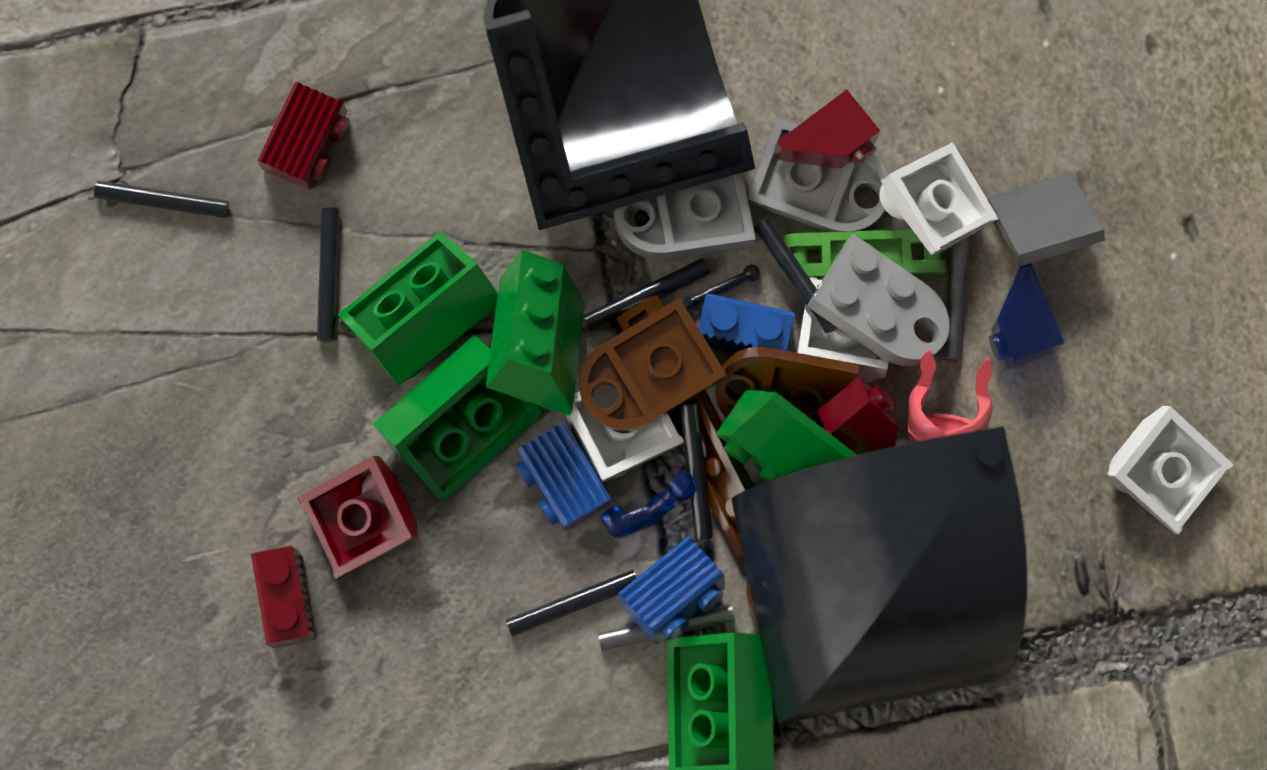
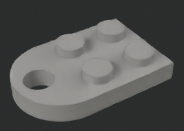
(816, 193)
(691, 221)
(880, 304)

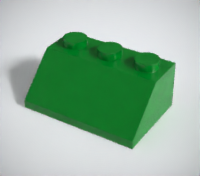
(420, 307)
(537, 334)
(454, 422)
(777, 436)
(719, 703)

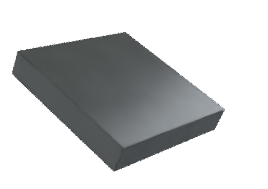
(1046, 219)

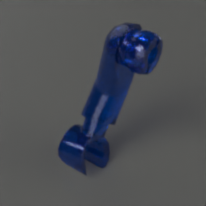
(624, 525)

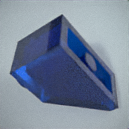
(1024, 322)

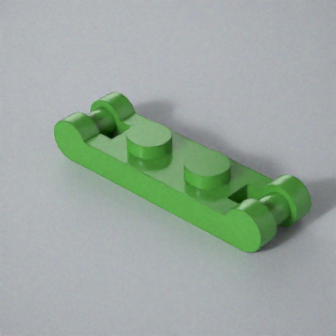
(891, 243)

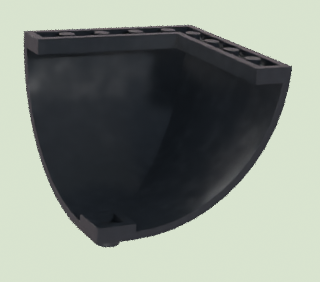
(612, 102)
(887, 573)

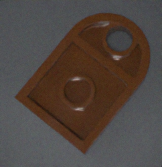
(652, 368)
(797, 377)

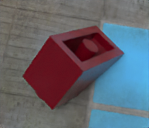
(831, 136)
(861, 418)

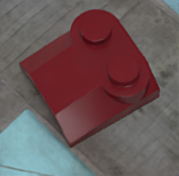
(360, 516)

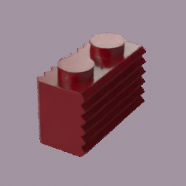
(304, 136)
(282, 596)

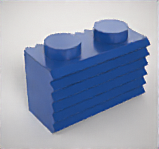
(743, 325)
(563, 477)
(673, 591)

